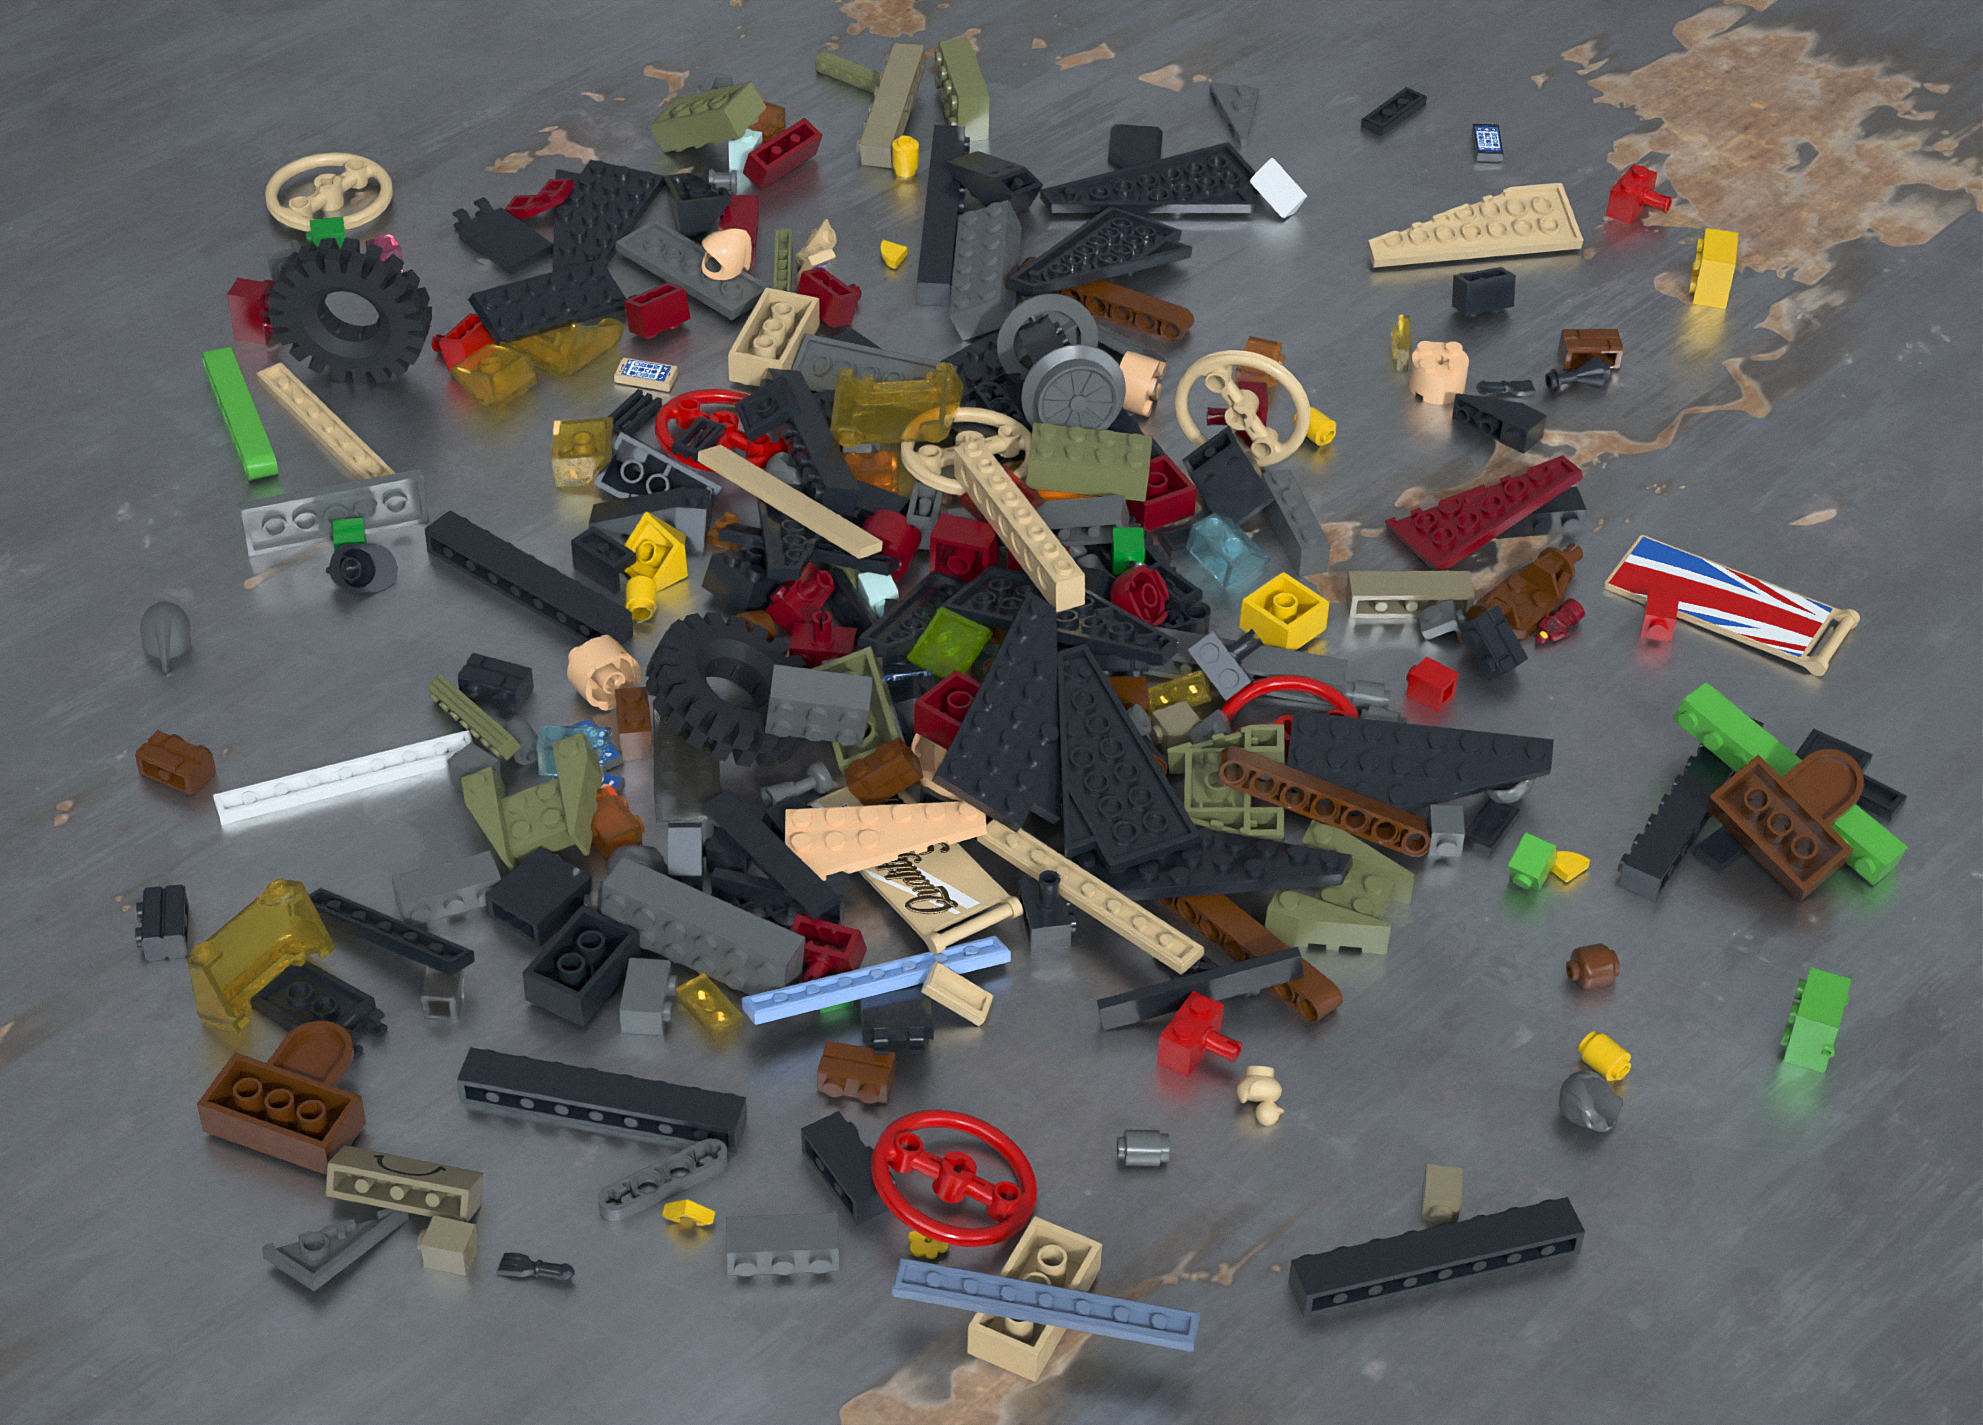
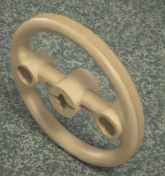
(328, 190)
(1243, 403)
(928, 462)

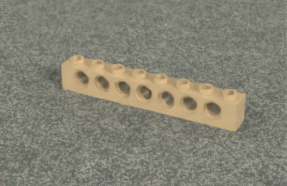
(1019, 526)

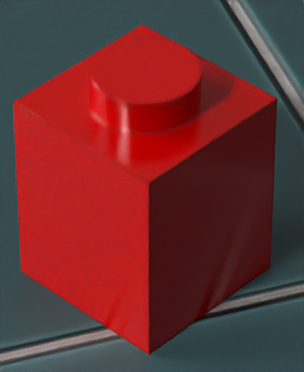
(1660, 616)
(1431, 683)

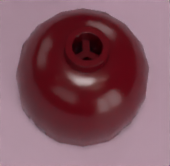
(1141, 594)

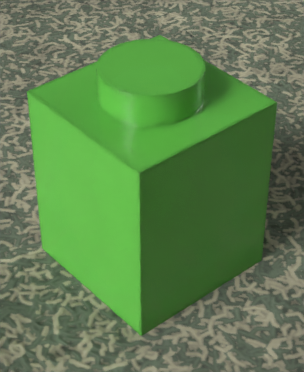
(1532, 862)

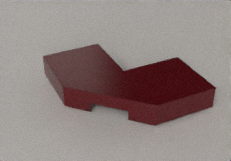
(551, 194)

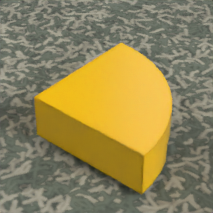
(893, 253)
(1569, 865)
(690, 1210)

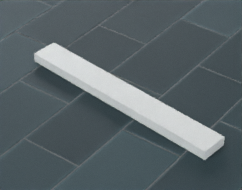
(338, 778)

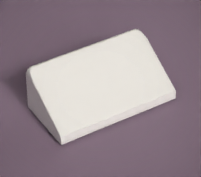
(1278, 188)

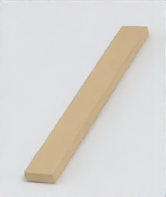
(322, 423)
(790, 501)
(1095, 897)

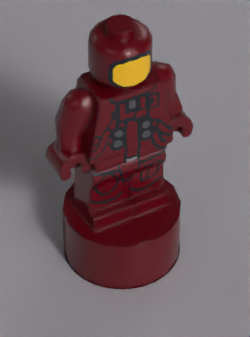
(1554, 627)

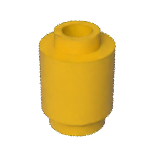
(905, 156)
(1321, 427)
(641, 598)
(1605, 1056)

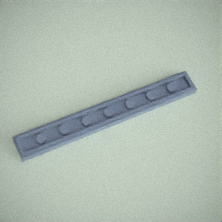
(1046, 1304)

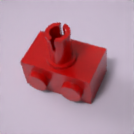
(1634, 193)
(462, 340)
(1193, 1033)

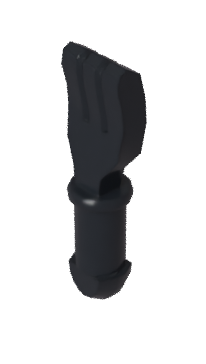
(1517, 388)
(521, 1266)

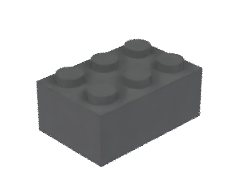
(818, 705)

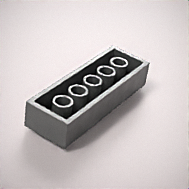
(982, 265)
(702, 930)

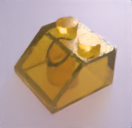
(496, 375)
(581, 449)

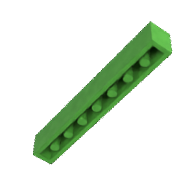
(1740, 739)

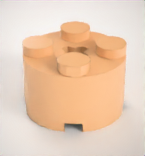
(1438, 371)
(1141, 382)
(601, 668)

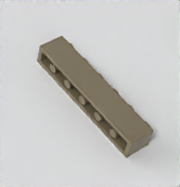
(891, 104)

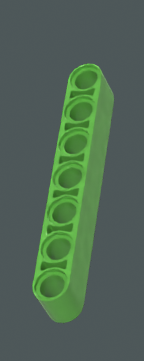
(239, 413)

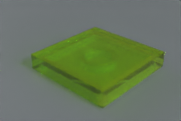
(949, 644)

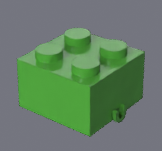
(1815, 1019)

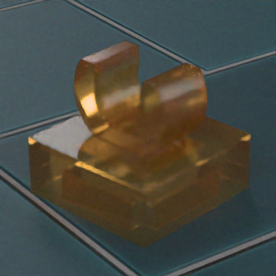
(712, 535)

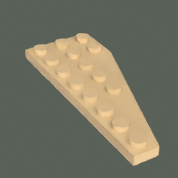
(1507, 224)

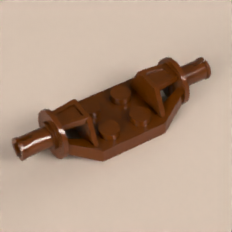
(1532, 590)

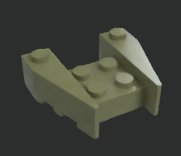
(1217, 805)
(543, 815)
(1346, 912)

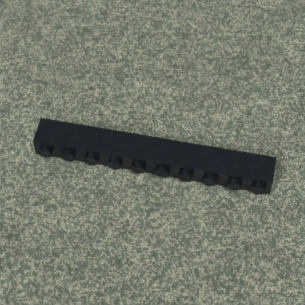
(942, 209)

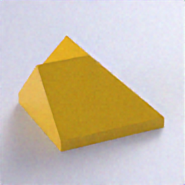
(658, 552)

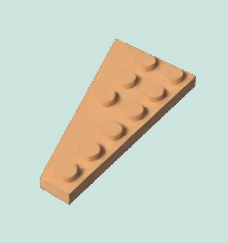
(876, 834)

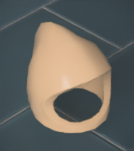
(731, 249)

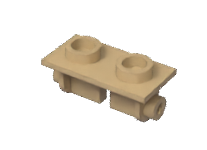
(819, 240)

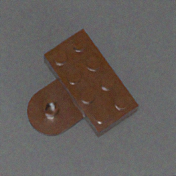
(1791, 817)
(290, 1101)

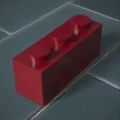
(782, 153)
(744, 215)

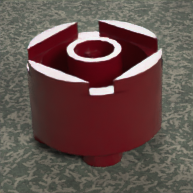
(897, 538)

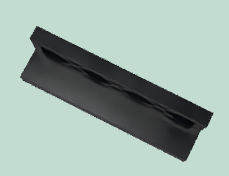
(760, 893)

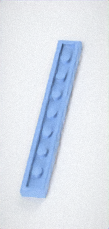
(871, 980)

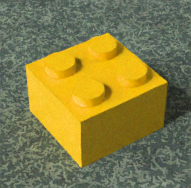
(1713, 267)
(1284, 613)

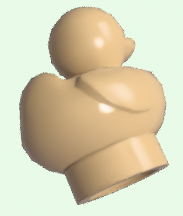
(1261, 1087)

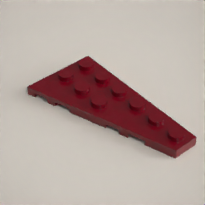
(1480, 514)

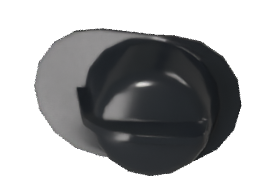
(362, 568)

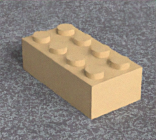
(772, 335)
(1042, 1256)

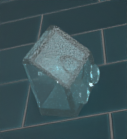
(1224, 549)
(548, 734)

